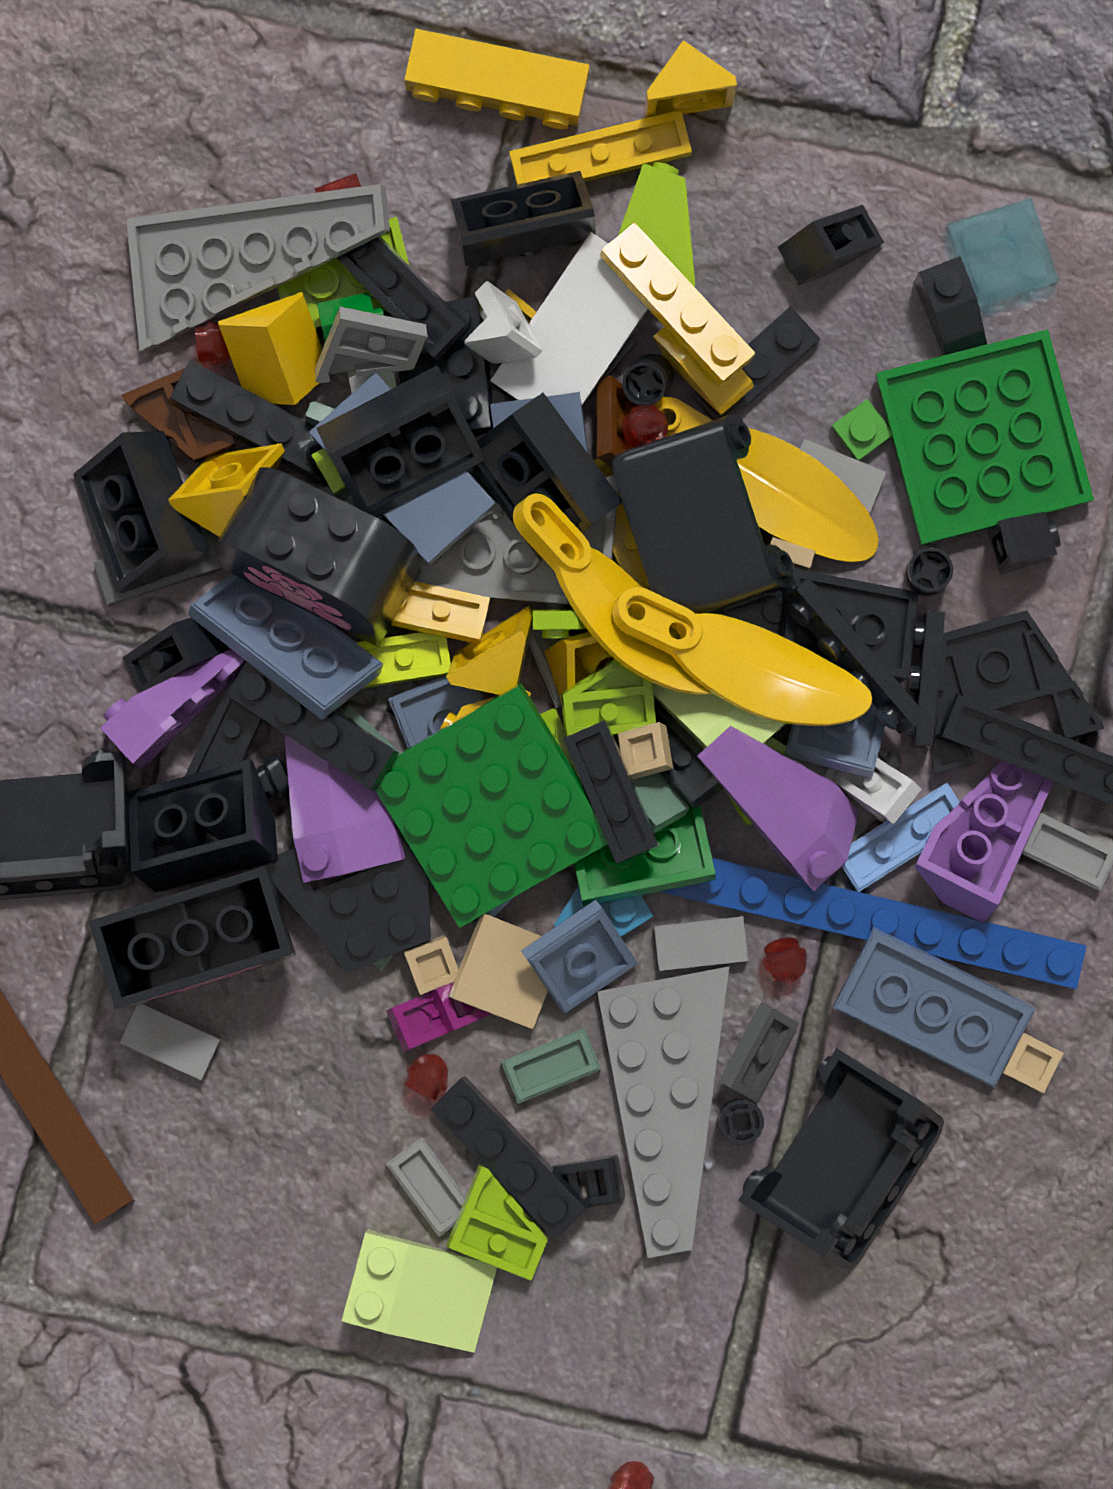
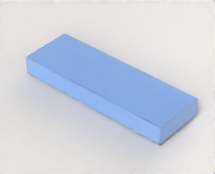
(895, 844)

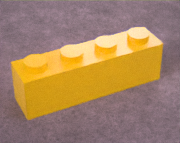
(496, 78)

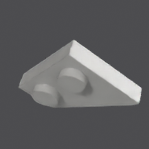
(369, 345)

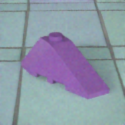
(160, 713)
(789, 805)
(336, 819)
(982, 839)

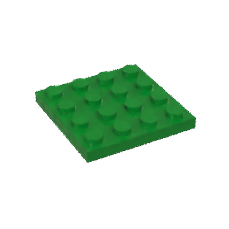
(983, 437)
(490, 805)

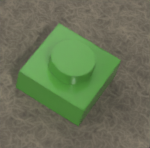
(862, 430)

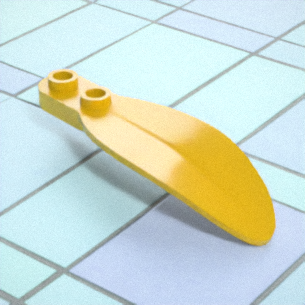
(794, 494)
(592, 586)
(746, 662)

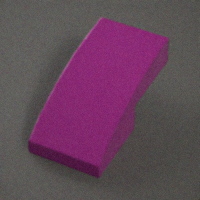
(431, 1017)

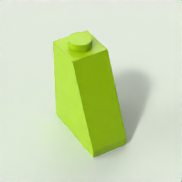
(662, 213)

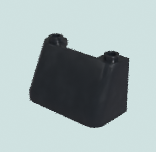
(698, 519)
(66, 831)
(846, 1162)

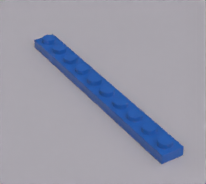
(924, 928)

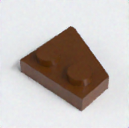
(610, 411)
(184, 430)

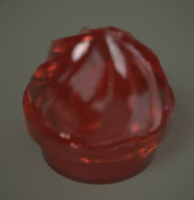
(211, 344)
(644, 425)
(785, 959)
(427, 1075)
(632, 1476)

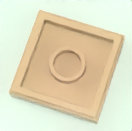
(498, 974)

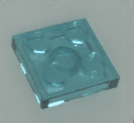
(1003, 252)

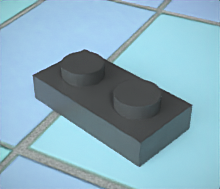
(759, 1052)

